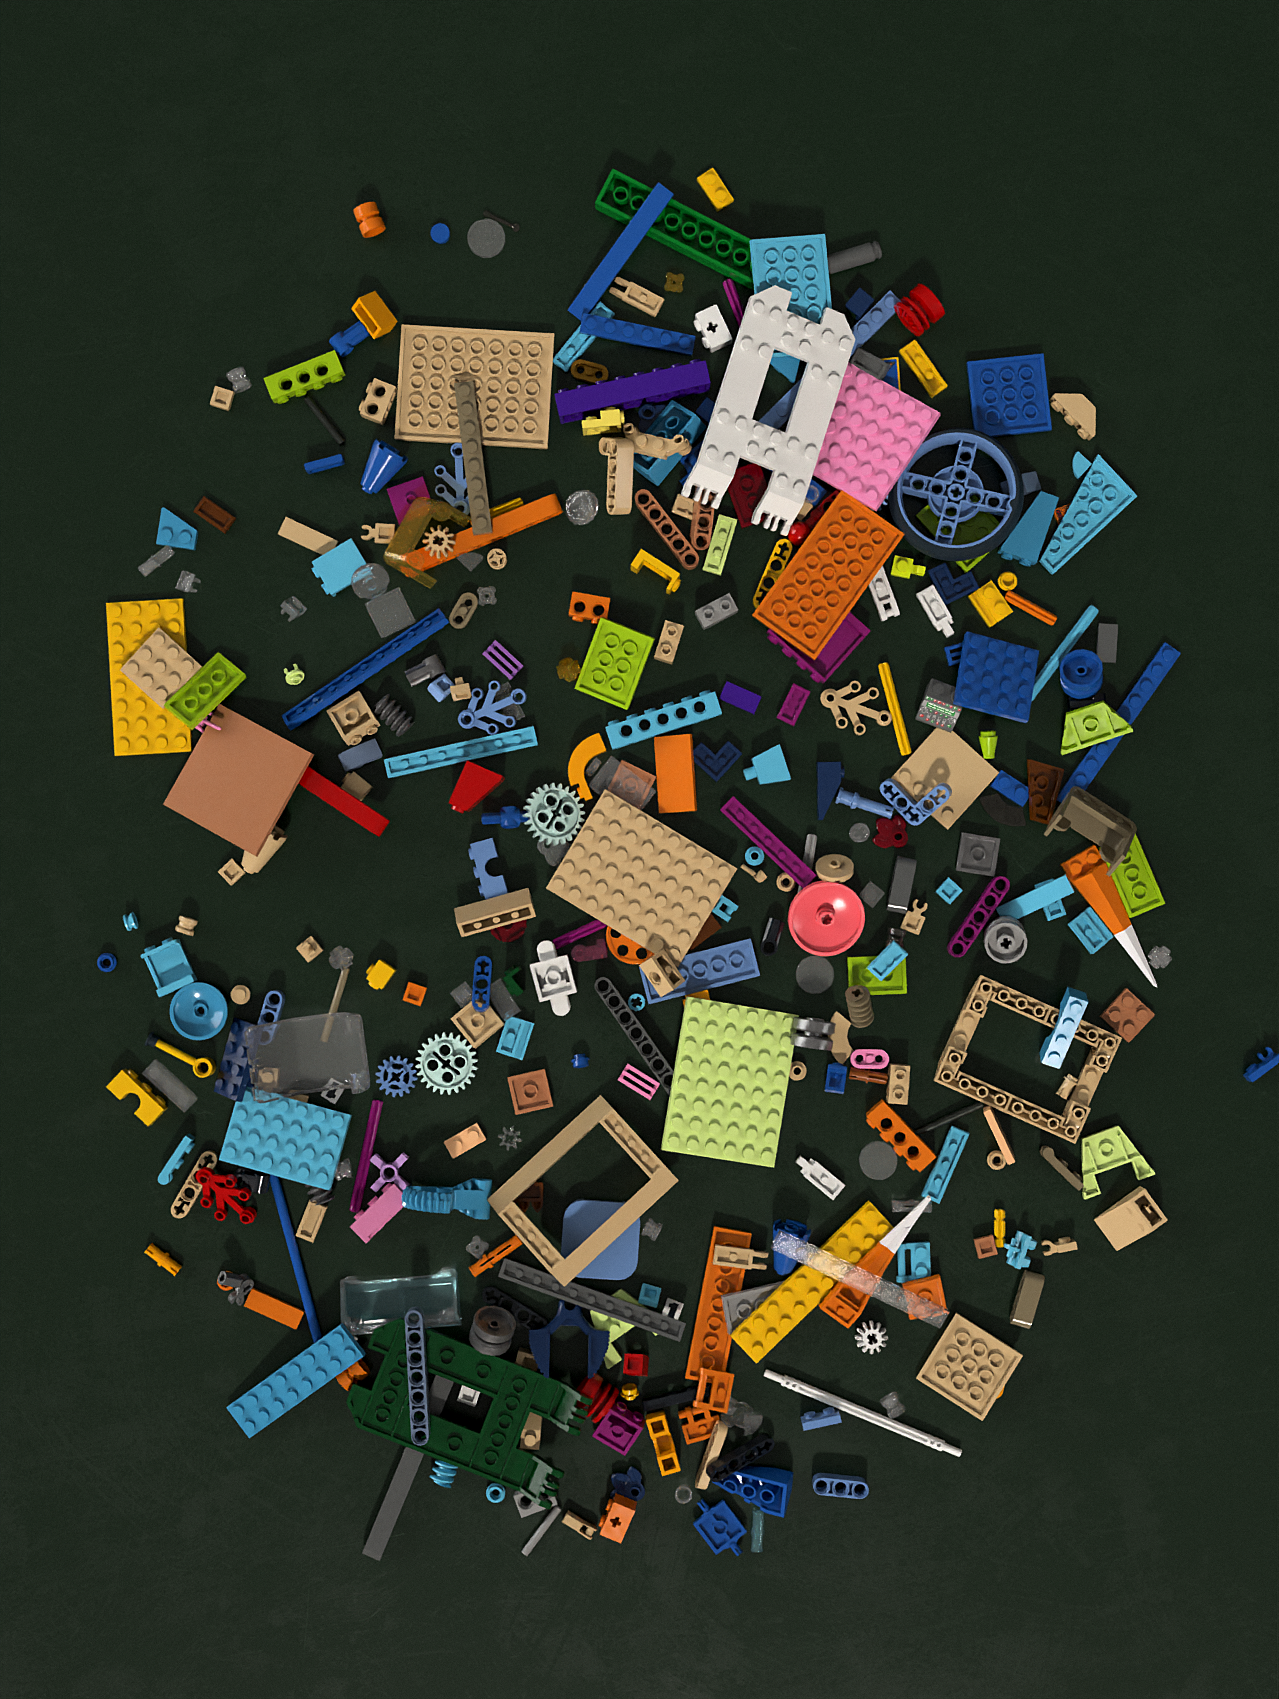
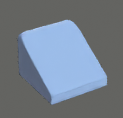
(440, 687)

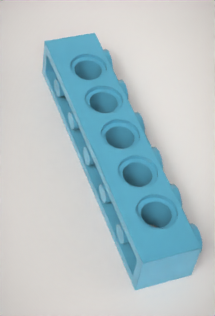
(711, 710)

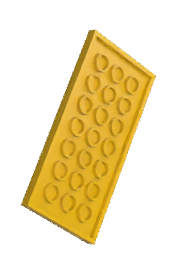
(138, 721)

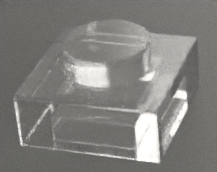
(871, 894)

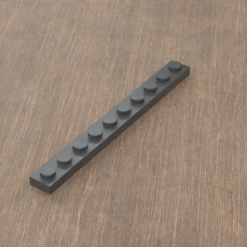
(593, 1300)

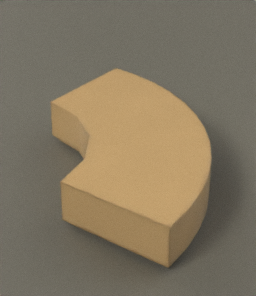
(841, 1049)

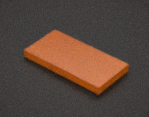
(675, 773)

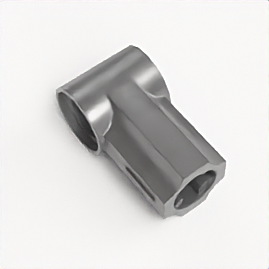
(429, 668)

